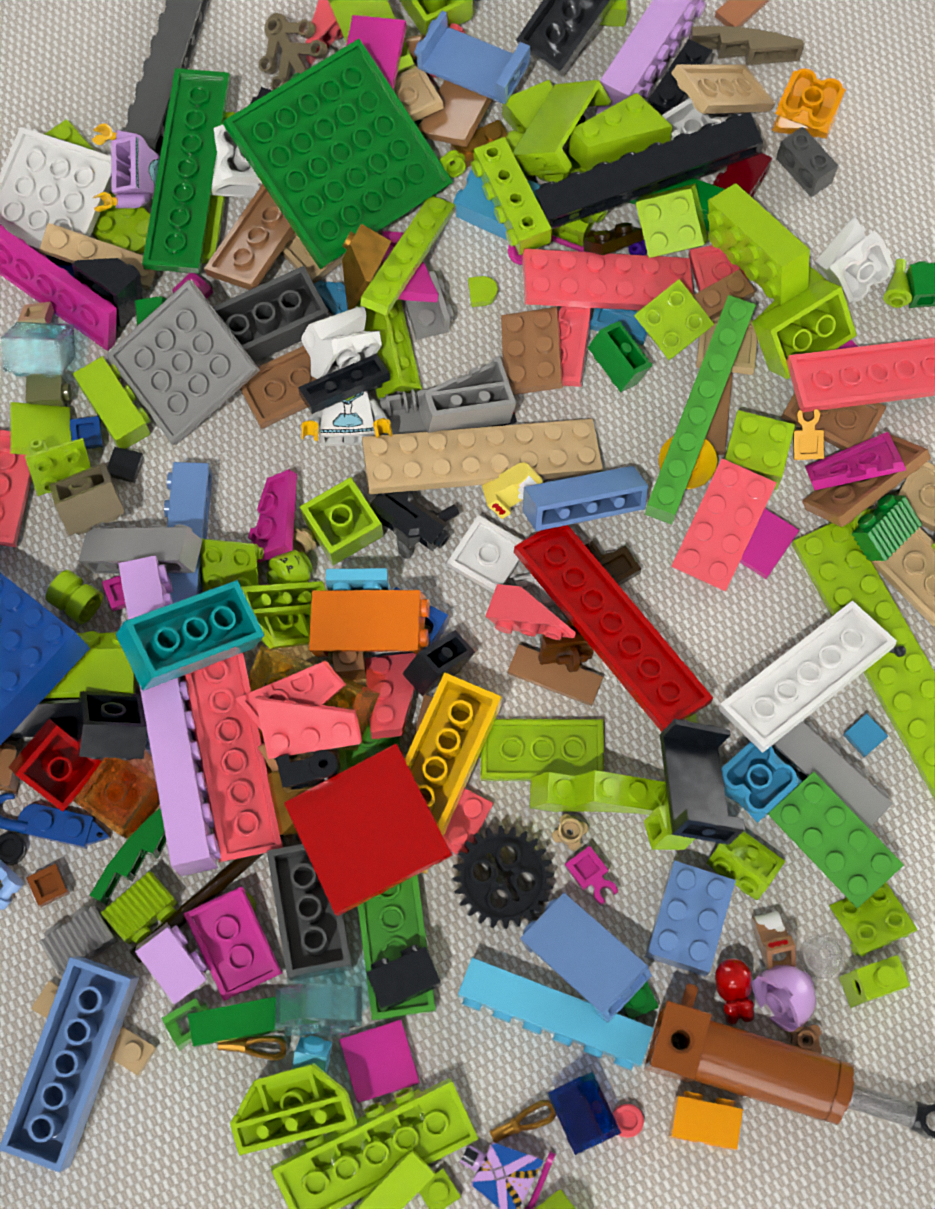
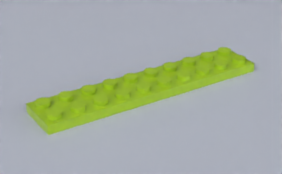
(900, 683)

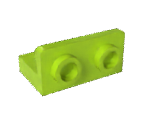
(747, 863)

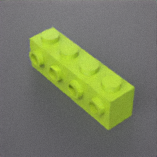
(511, 195)

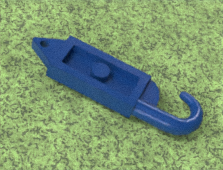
(53, 824)

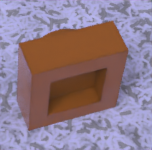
(48, 885)

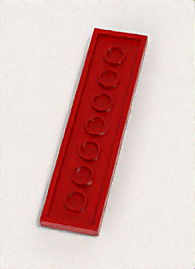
(613, 625)

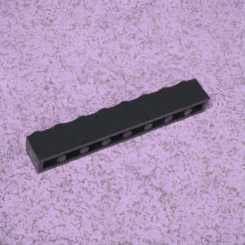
(649, 170)

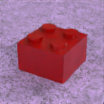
(53, 765)

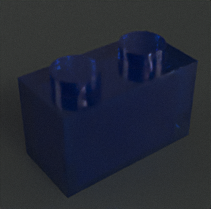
(584, 1113)

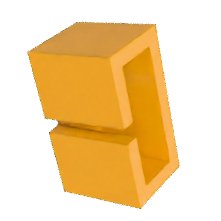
(706, 1122)

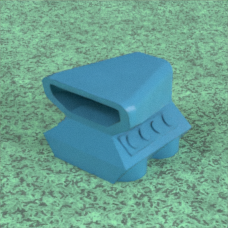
(758, 780)

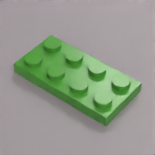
(835, 839)

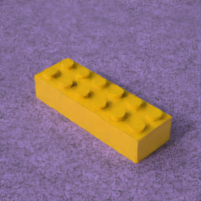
(450, 743)

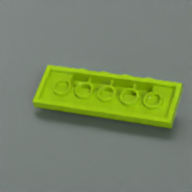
(351, 1161)

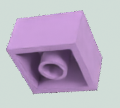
(171, 962)

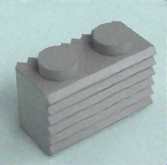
(83, 936)

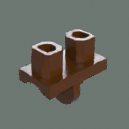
(565, 651)

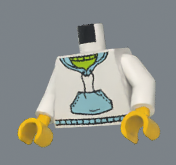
(347, 422)

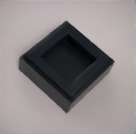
(125, 464)

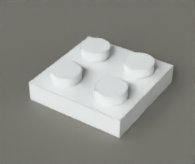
(485, 554)

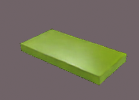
(537, 746)

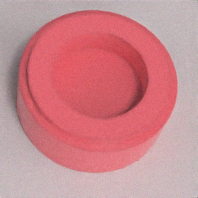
(629, 1120)

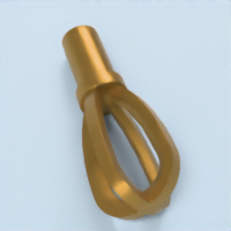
(243, 1046)
(514, 1125)

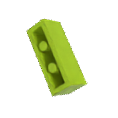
(113, 402)

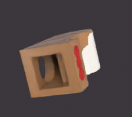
(773, 939)

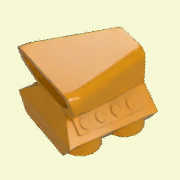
(809, 104)

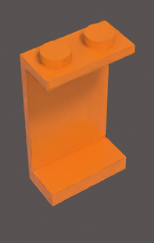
(368, 621)

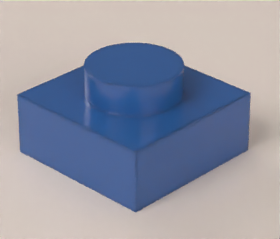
(89, 430)

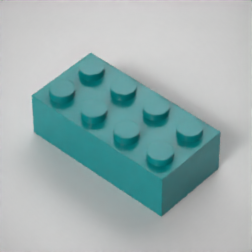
(189, 635)

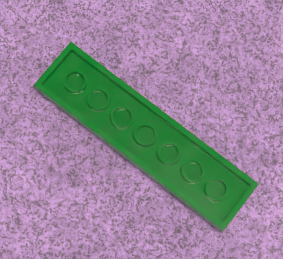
(186, 172)

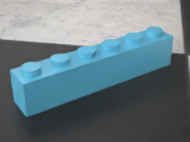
(555, 1013)

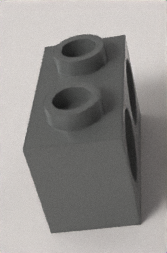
(806, 161)

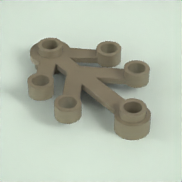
(277, 30)

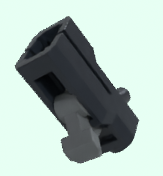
(412, 521)

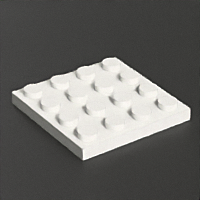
(51, 184)

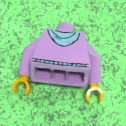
(132, 167)

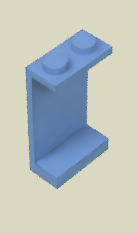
(471, 61)
(586, 956)

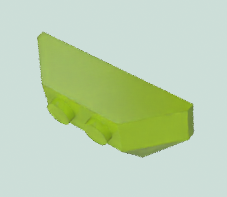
(283, 611)
(290, 1109)

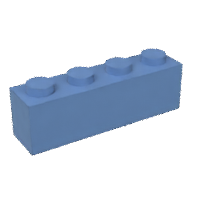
(584, 498)

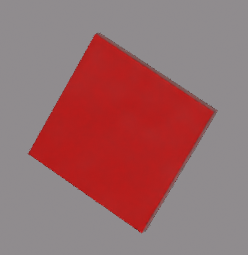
(367, 829)

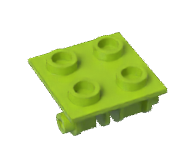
(674, 319)
(55, 463)
(227, 562)
(875, 922)

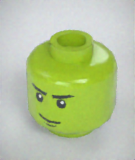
(289, 568)

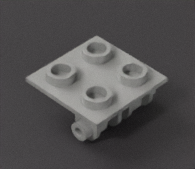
(404, 411)

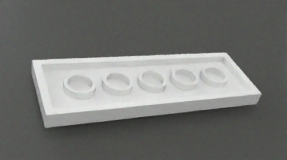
(807, 676)

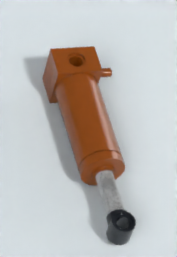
(768, 1069)

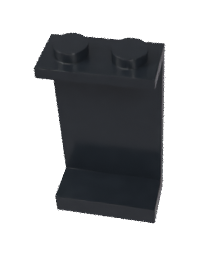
(696, 782)

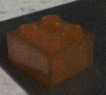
(120, 795)

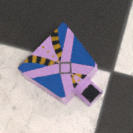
(502, 1174)

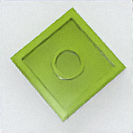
(40, 422)

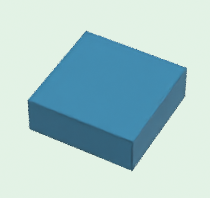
(865, 735)

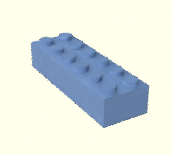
(69, 1063)

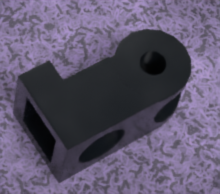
(308, 771)

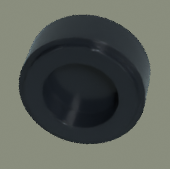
(12, 848)

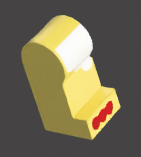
(509, 488)

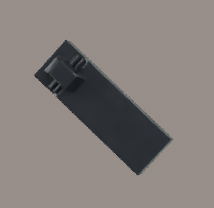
(344, 383)

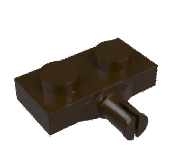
(607, 241)
(618, 564)

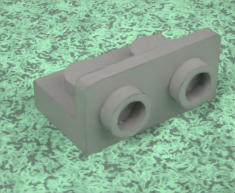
(430, 317)

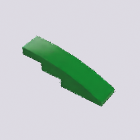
(147, 839)
(233, 1022)

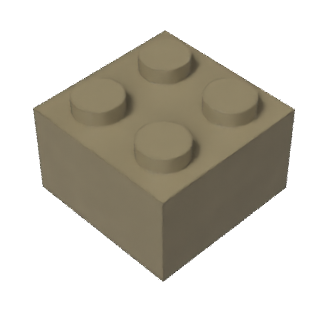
(87, 499)

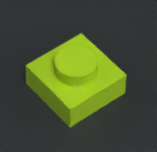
(439, 1191)

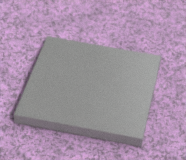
(182, 362)

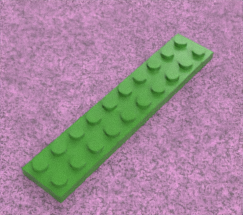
(393, 917)

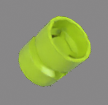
(70, 594)

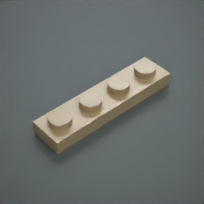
(75, 246)
(129, 1050)

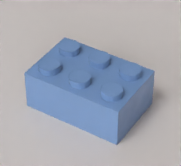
(690, 918)

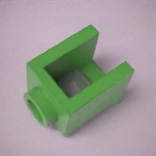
(178, 1024)

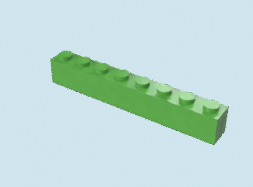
(699, 410)

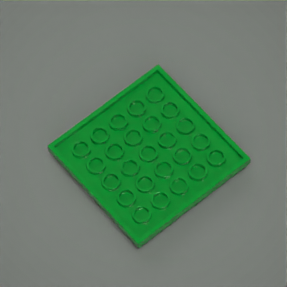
(337, 151)

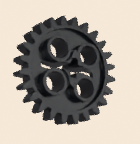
(526, 861)

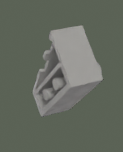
(470, 401)

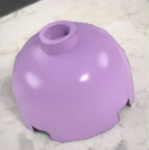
(787, 994)

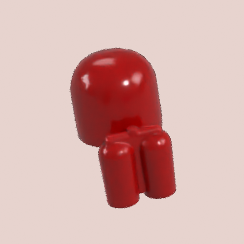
(734, 985)

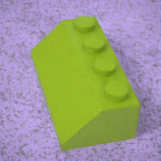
(99, 670)

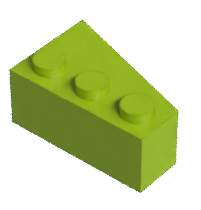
(617, 131)

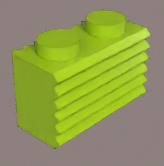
(140, 908)

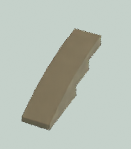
(753, 44)

